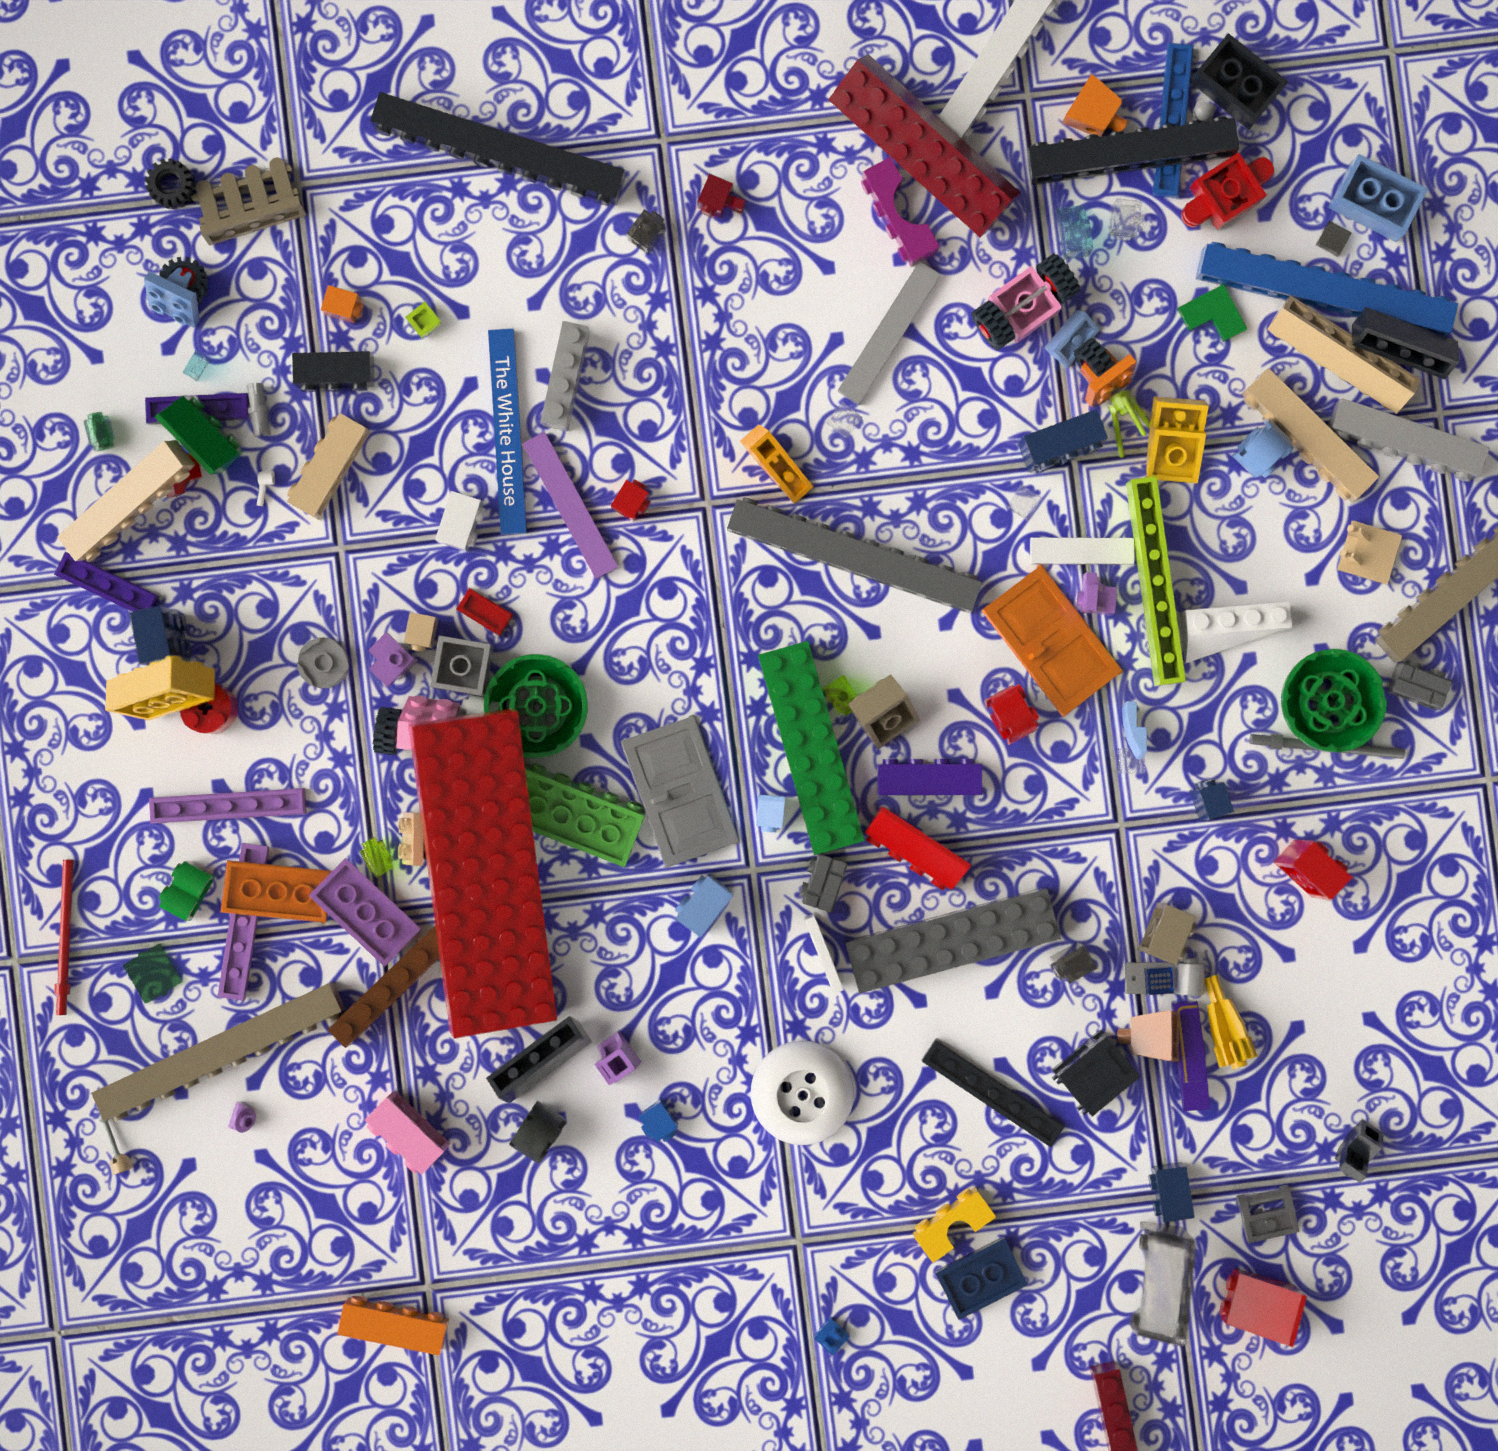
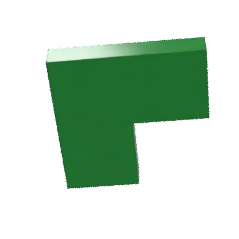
(1218, 308)

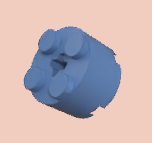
(1263, 449)

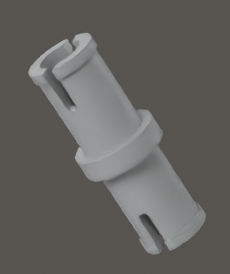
(258, 409)

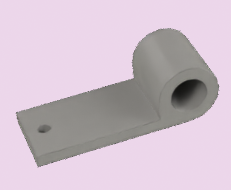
(1187, 976)

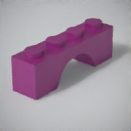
(914, 240)

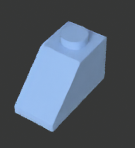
(770, 813)

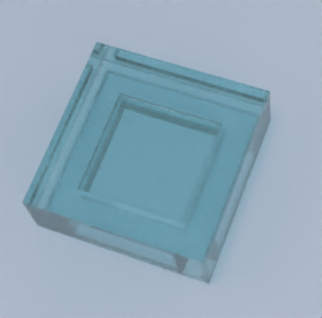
(196, 366)

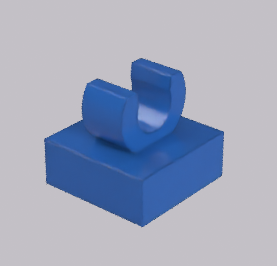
(831, 1336)

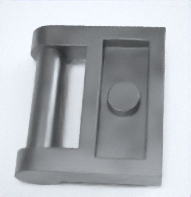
(1270, 1222)

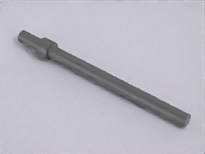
(1277, 741)

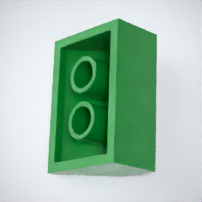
(200, 434)

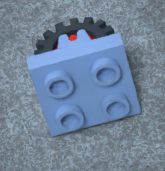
(178, 290)

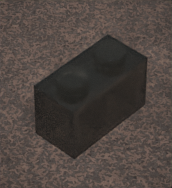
(1072, 963)

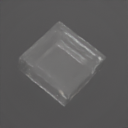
(844, 420)
(1024, 502)
(1128, 763)

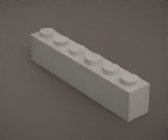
(1408, 439)

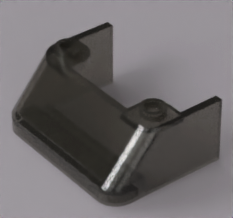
(1166, 1283)

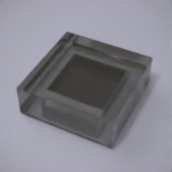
(1333, 238)

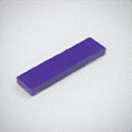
(223, 406)
(105, 584)

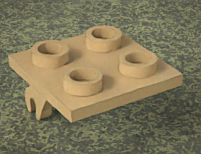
(1369, 552)

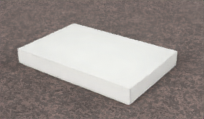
(823, 953)

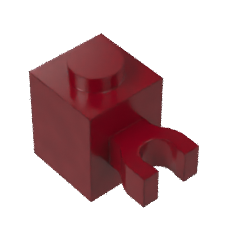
(717, 196)

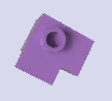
(1096, 597)
(392, 660)
(617, 1058)

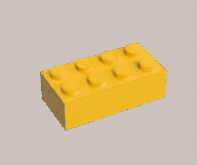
(160, 688)

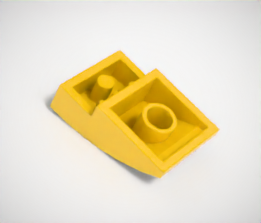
(1176, 439)

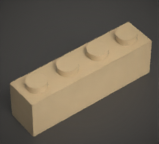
(328, 465)

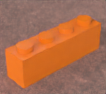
(393, 1326)

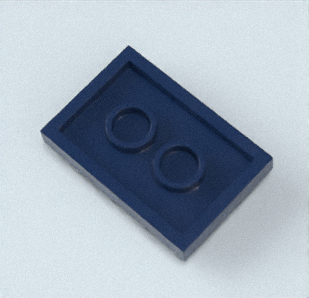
(981, 1278)

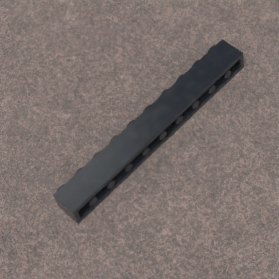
(497, 148)

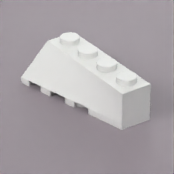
(1222, 628)

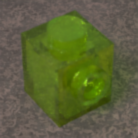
(839, 695)

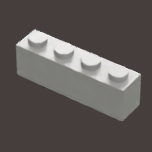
(565, 376)

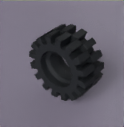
(159, 173)

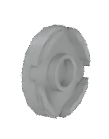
(323, 662)

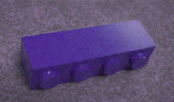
(929, 779)

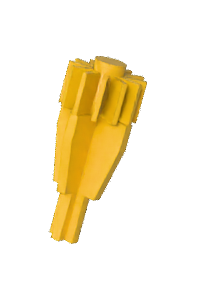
(1227, 1028)

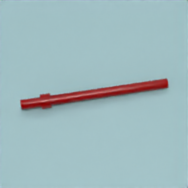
(62, 987)

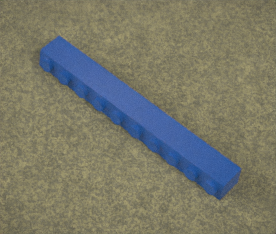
(1322, 289)

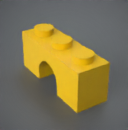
(968, 1208)

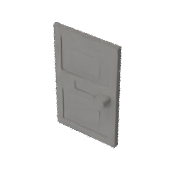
(680, 791)

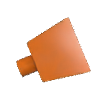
(1095, 109)

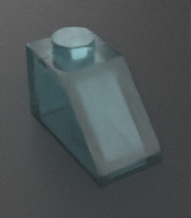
(1074, 232)

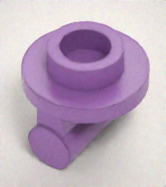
(242, 1118)

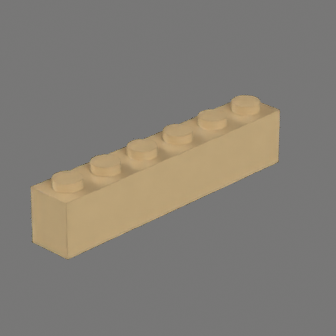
(1334, 350)
(1310, 436)
(126, 501)

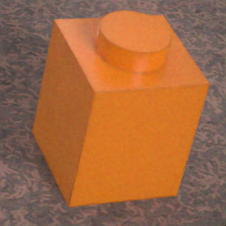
(342, 304)

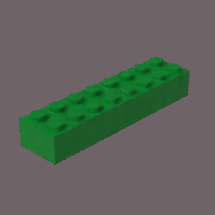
(810, 747)

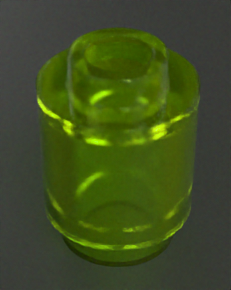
(376, 856)

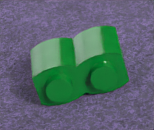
(186, 890)

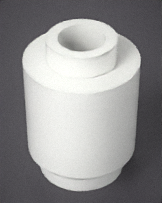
(475, 705)

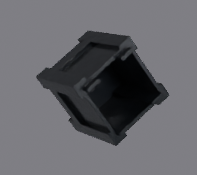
(1095, 1073)

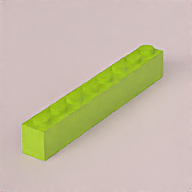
(1155, 581)

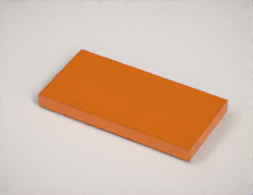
(272, 891)

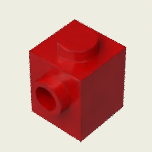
(631, 500)

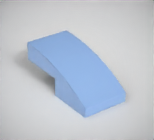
(1135, 735)

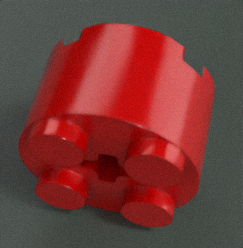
(1011, 714)
(215, 720)

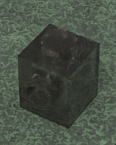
(646, 231)

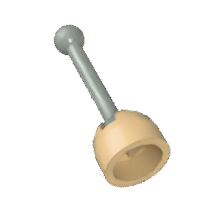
(119, 1162)

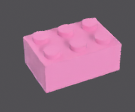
(406, 1133)

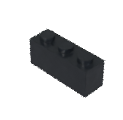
(333, 370)

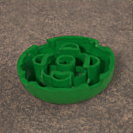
(538, 674)
(1347, 675)

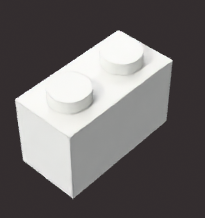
(460, 521)

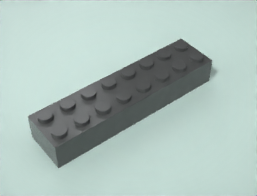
(952, 940)

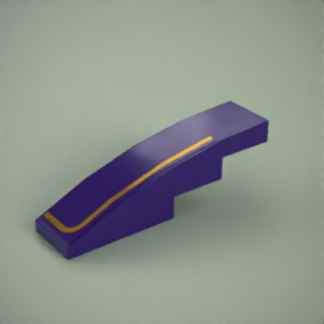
(1192, 1061)

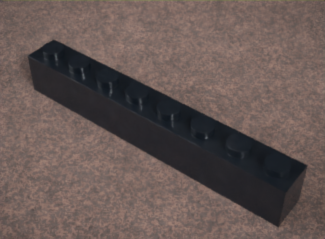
(1132, 151)

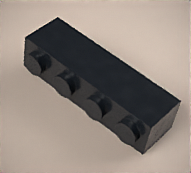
(1405, 343)
(539, 1059)

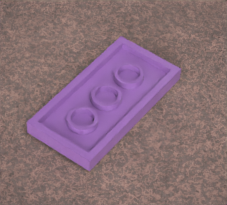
(364, 912)

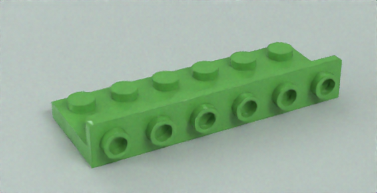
(582, 815)

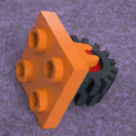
(1102, 371)

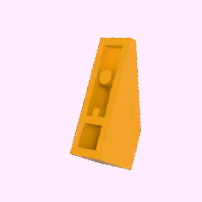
(776, 463)

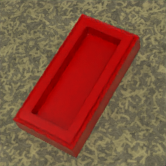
(484, 612)

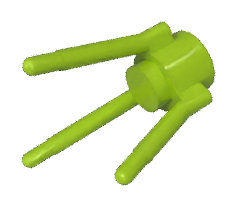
(1126, 404)

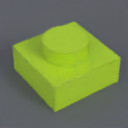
(423, 320)

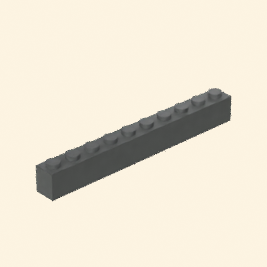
(854, 556)

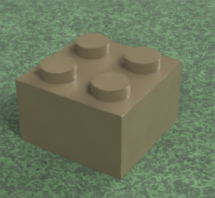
(884, 711)
(1168, 933)

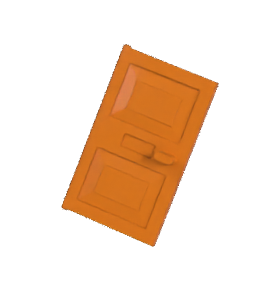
(1052, 640)

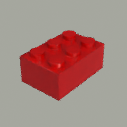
(1313, 869)

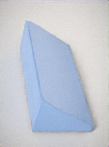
(1070, 336)

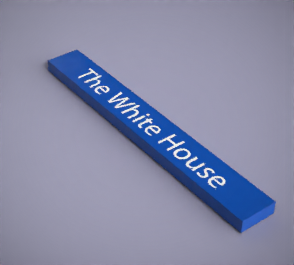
(507, 431)

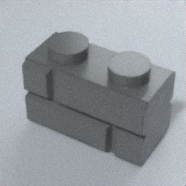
(1419, 686)
(823, 883)

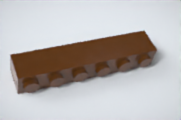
(386, 990)

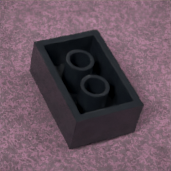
(1238, 81)

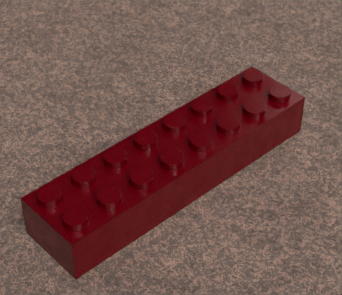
(923, 145)

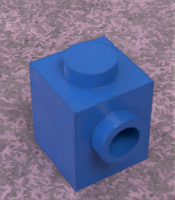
(658, 1122)

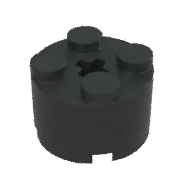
(538, 1132)

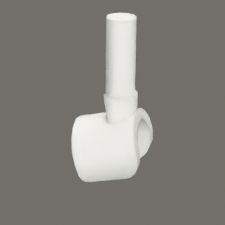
(264, 478)

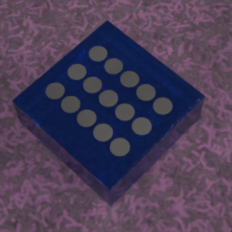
(1159, 980)

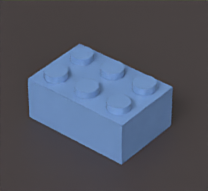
(1377, 198)
(704, 905)

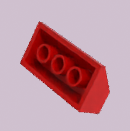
(916, 848)

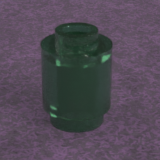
(99, 431)

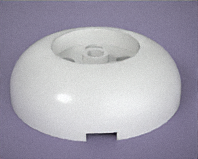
(791, 1064)

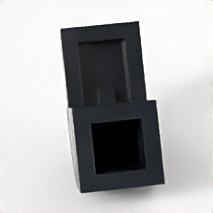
(1358, 1149)

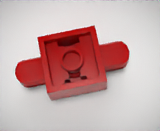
(1227, 191)

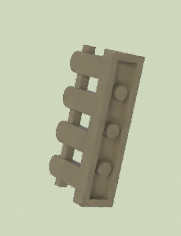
(253, 216)

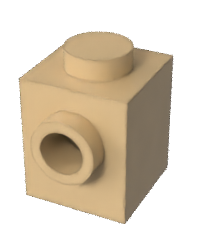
(421, 632)

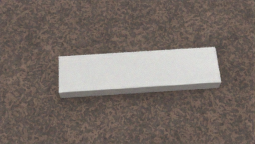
(1082, 551)

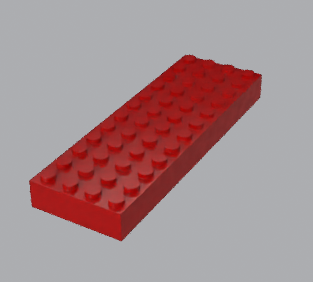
(483, 872)

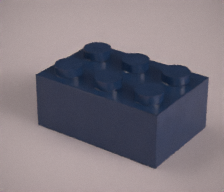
(1063, 442)
(159, 634)

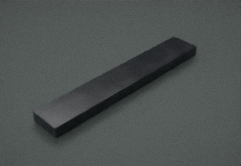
(992, 1093)

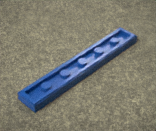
(1173, 111)

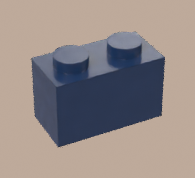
(1211, 799)
(1171, 1192)

